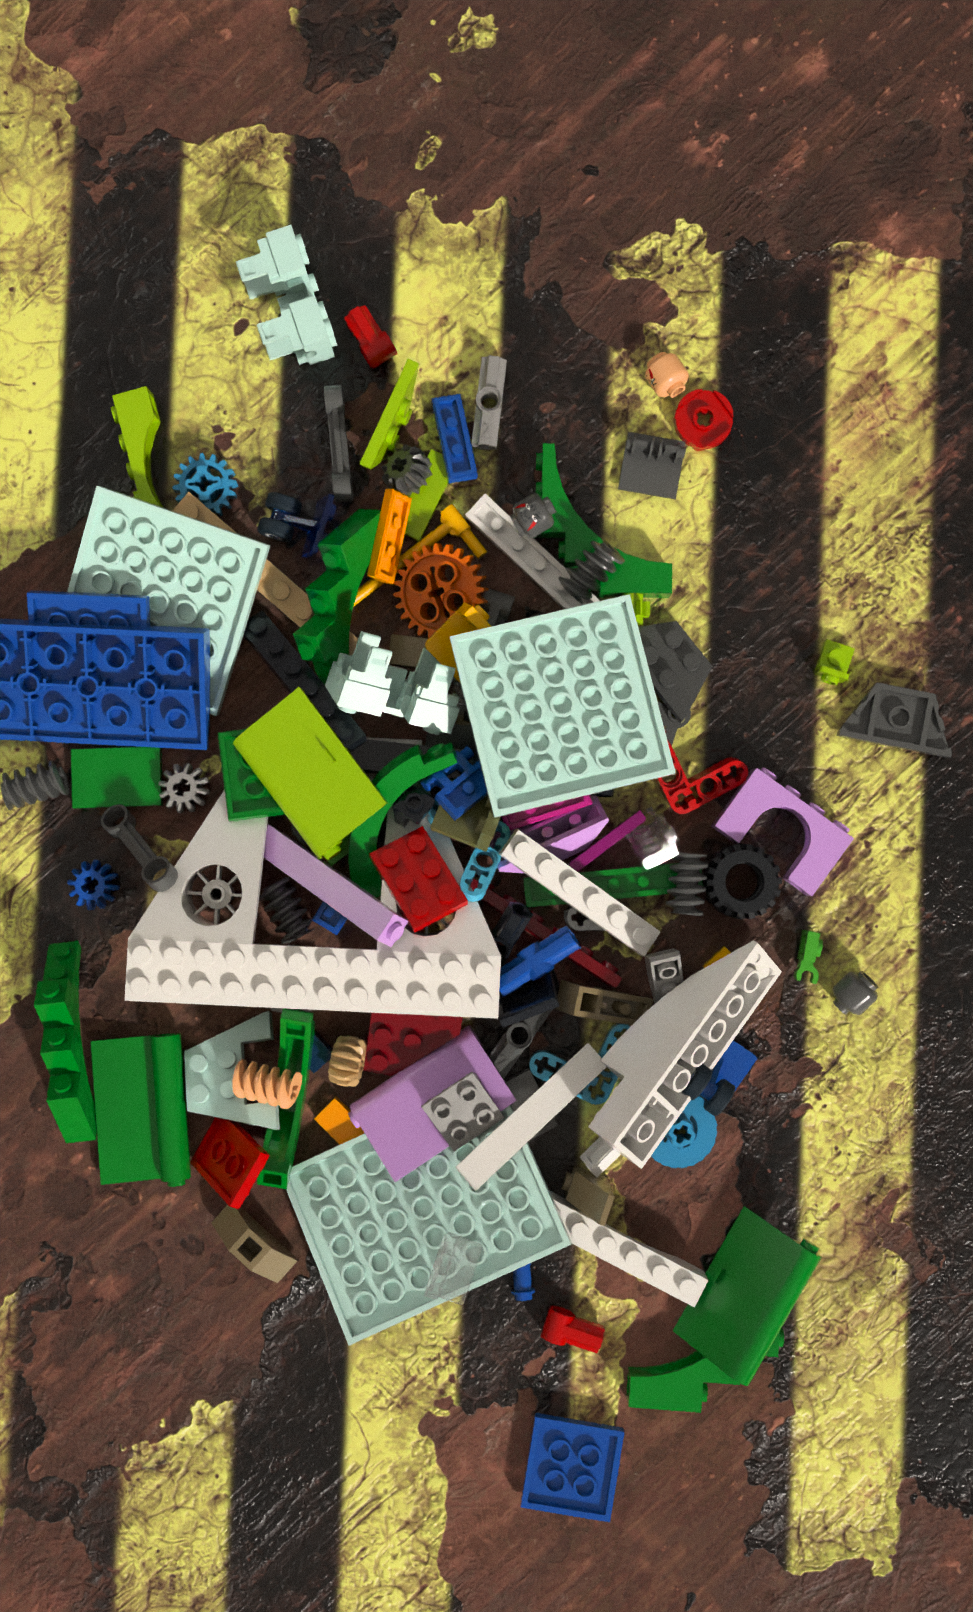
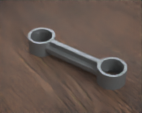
(338, 443)
(139, 848)

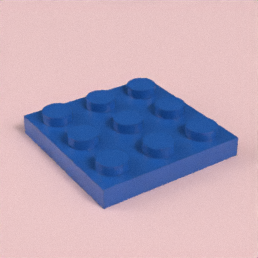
(572, 1467)

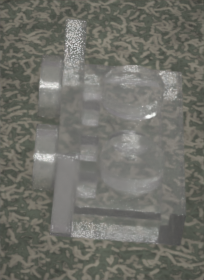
(654, 841)

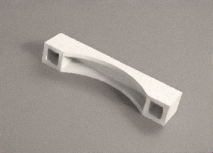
(638, 1259)

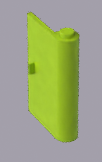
(309, 773)

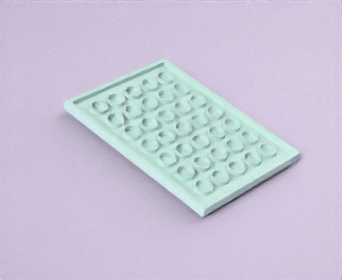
(383, 1236)

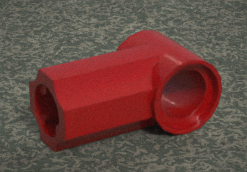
(373, 342)
(564, 1327)

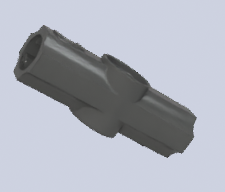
(507, 1051)

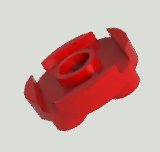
(704, 402)

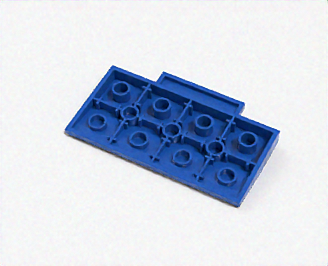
(102, 674)

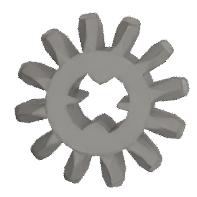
(178, 778)

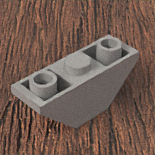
(663, 972)

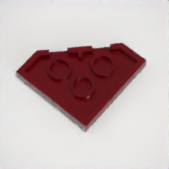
(405, 1038)

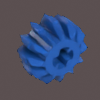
(101, 891)

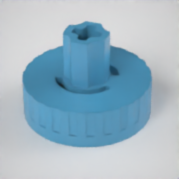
(693, 1146)

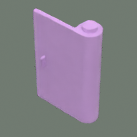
(393, 1110)

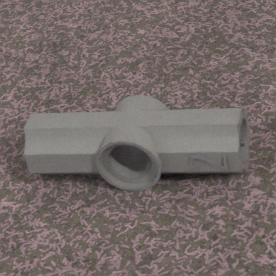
(489, 386)

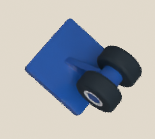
(722, 1081)

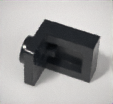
(412, 806)

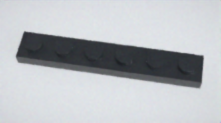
(295, 673)

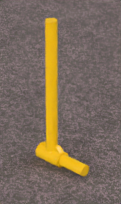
(452, 524)

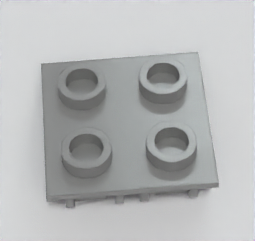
(462, 1111)

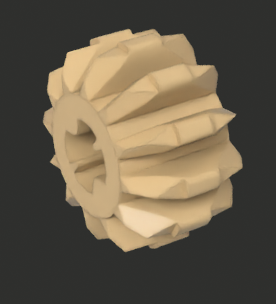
(347, 1061)

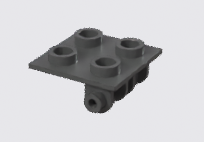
(651, 465)

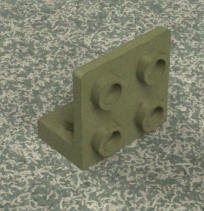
(472, 828)

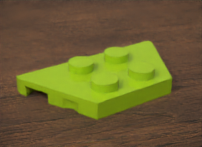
(394, 415)

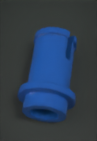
(522, 1284)

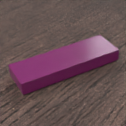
(607, 841)

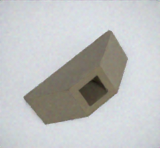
(253, 1244)

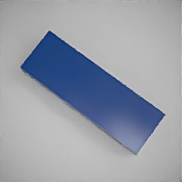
(454, 438)

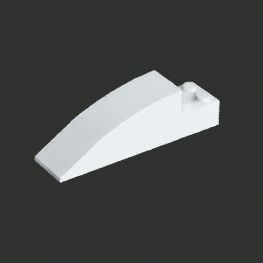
(672, 1039)

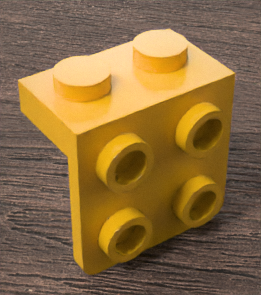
(463, 620)

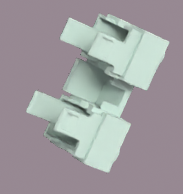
(303, 320)
(373, 686)

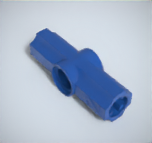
(537, 960)

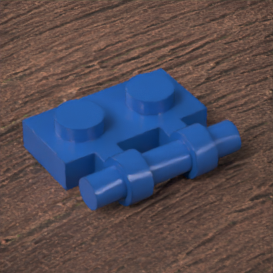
(464, 791)

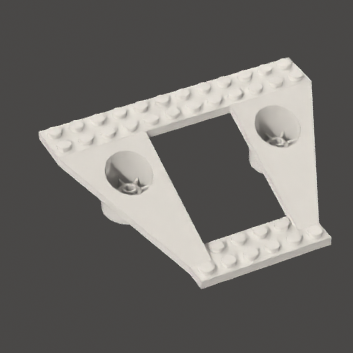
(191, 960)

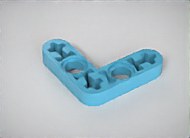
(485, 873)
(585, 1094)

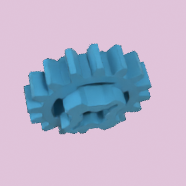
(217, 485)

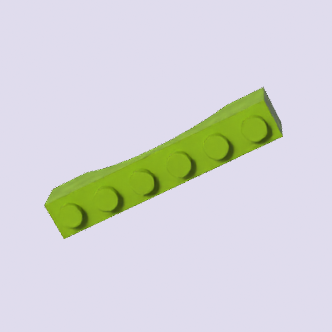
(139, 422)

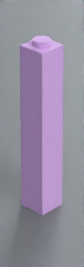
(333, 887)

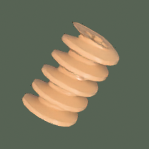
(265, 1086)

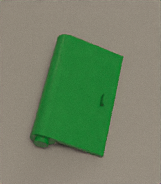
(141, 1109)
(747, 1295)

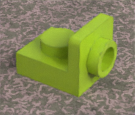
(834, 662)

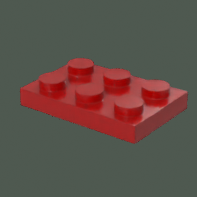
(418, 879)
(229, 1161)

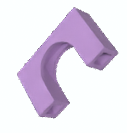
(823, 839)

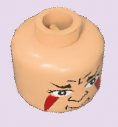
(666, 375)

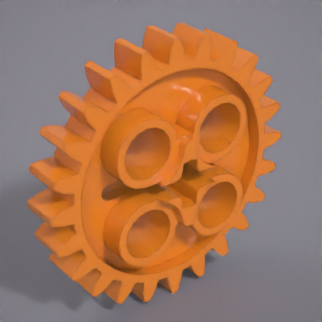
(416, 601)

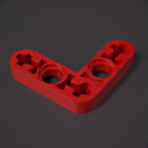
(681, 784)

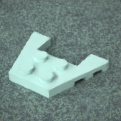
(211, 1071)

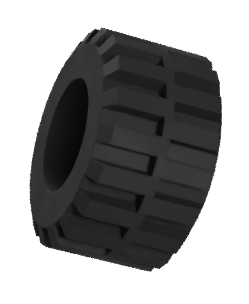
(767, 881)

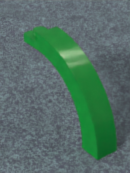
(391, 783)
(294, 1055)

